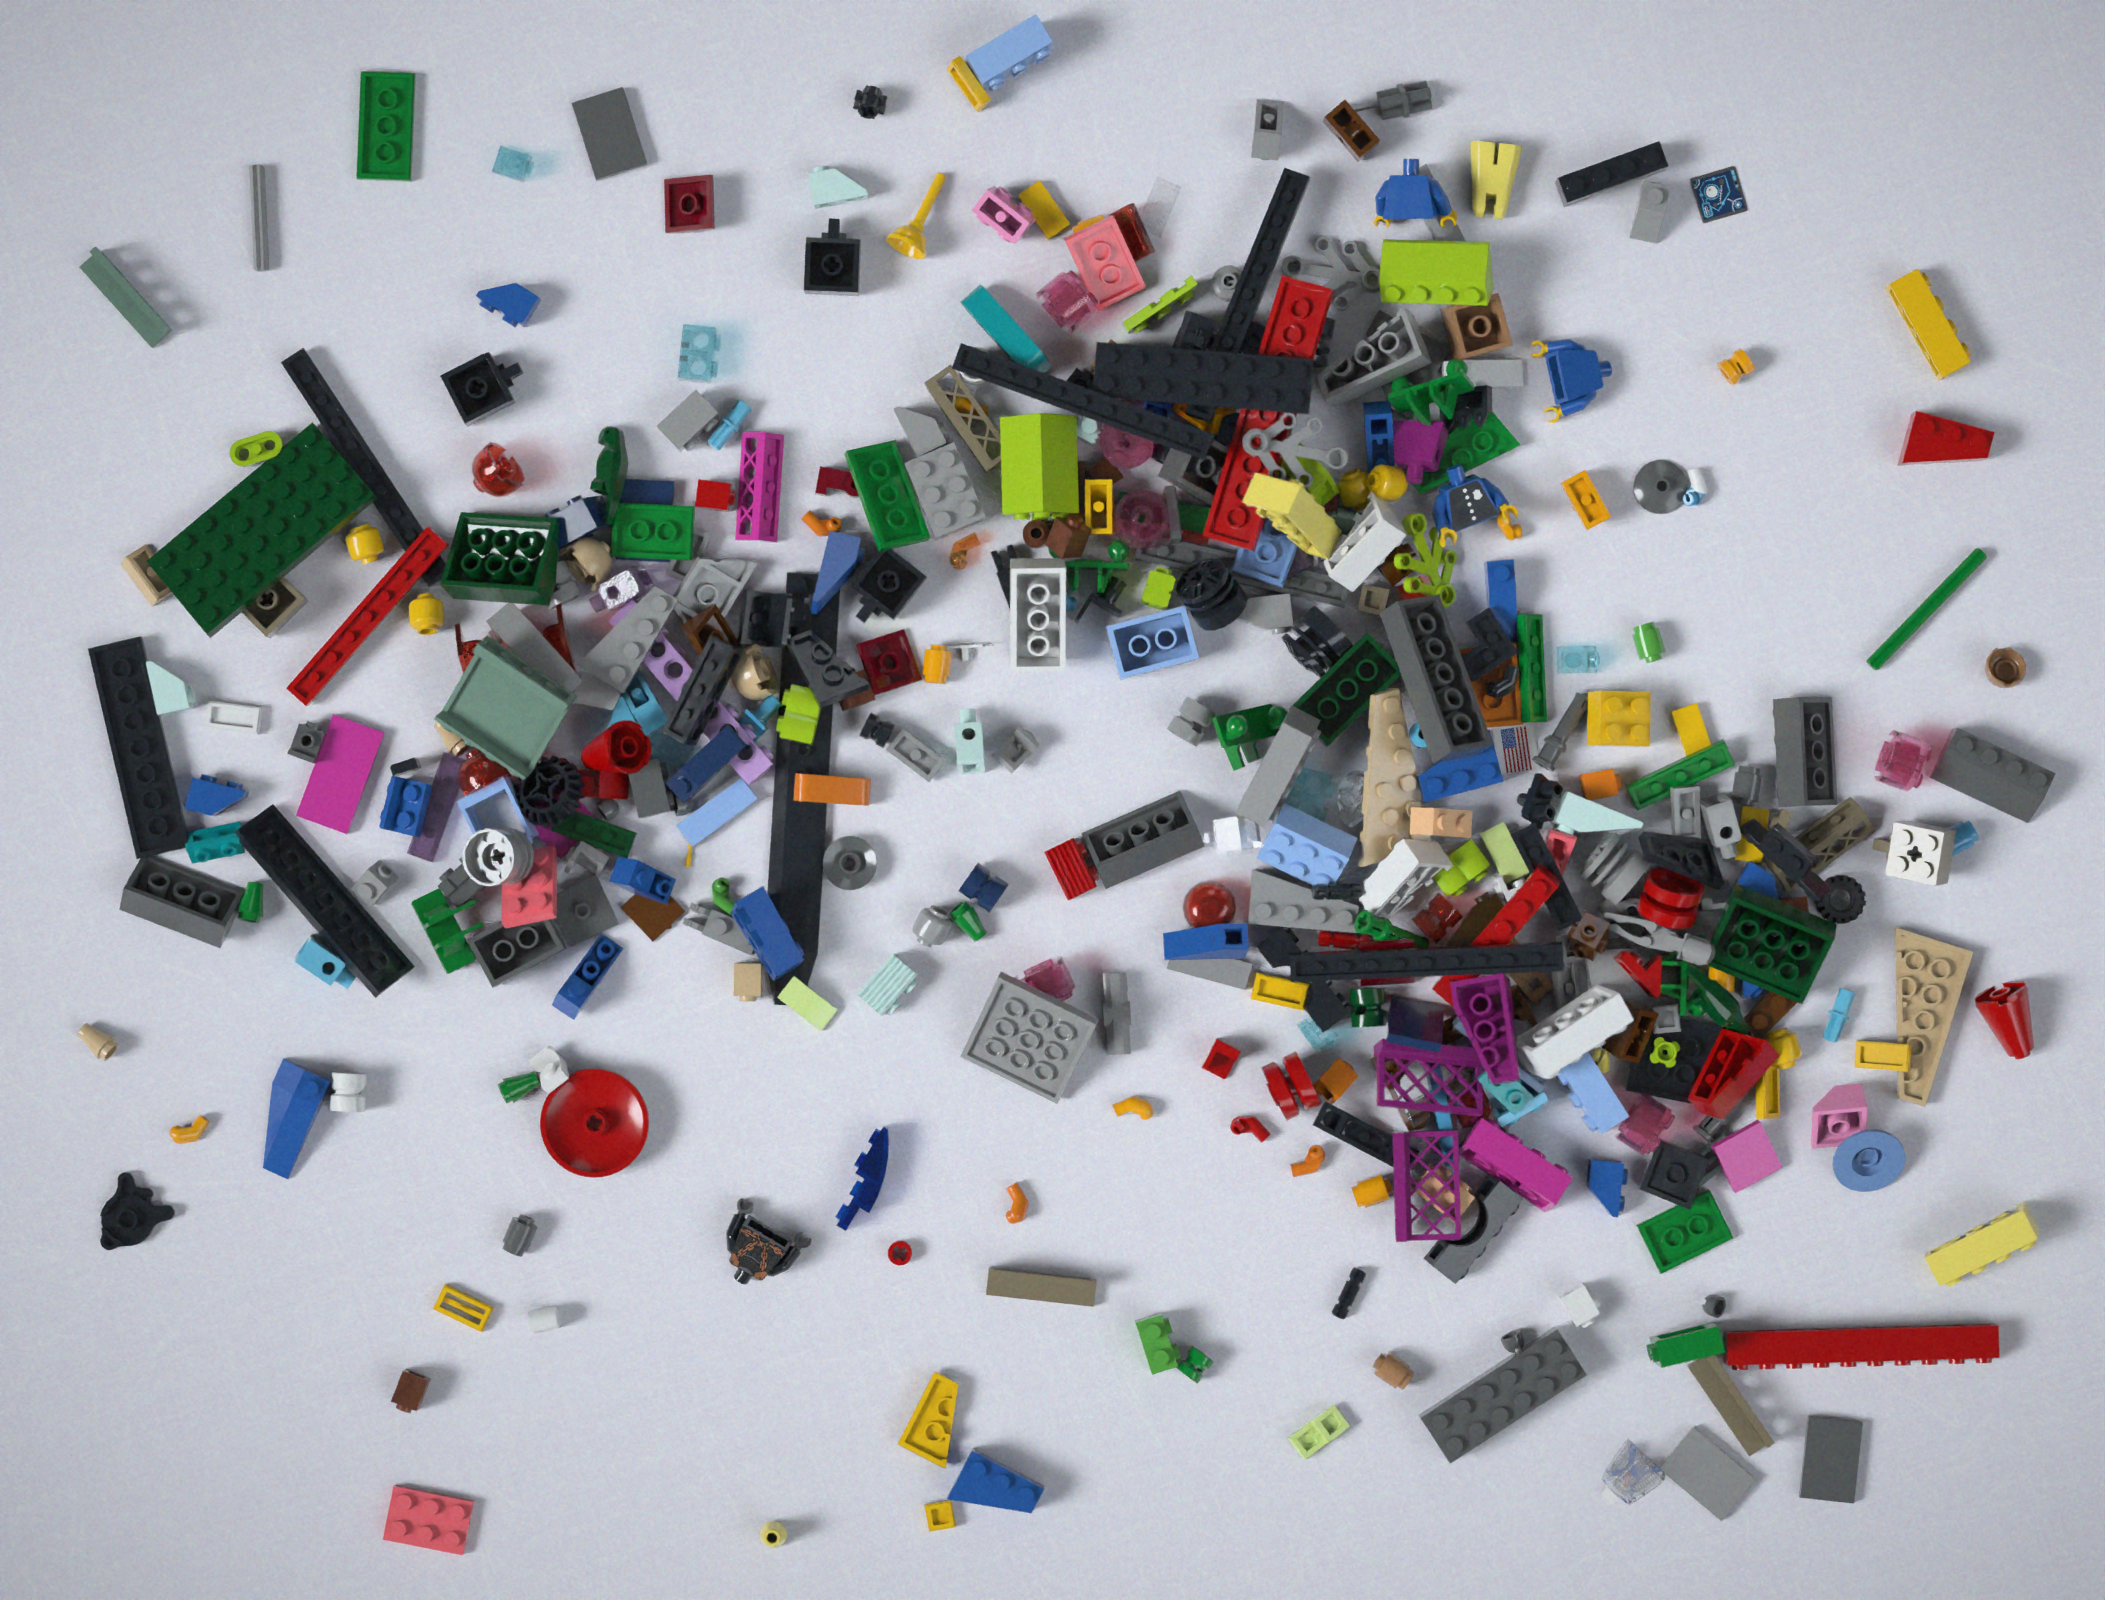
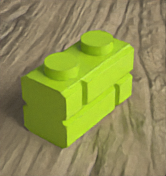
(1158, 588)

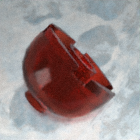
(496, 473)
(479, 772)
(1209, 904)

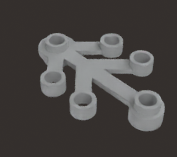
(1339, 273)
(1290, 449)

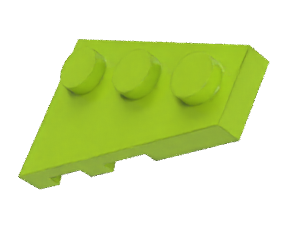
(1139, 321)

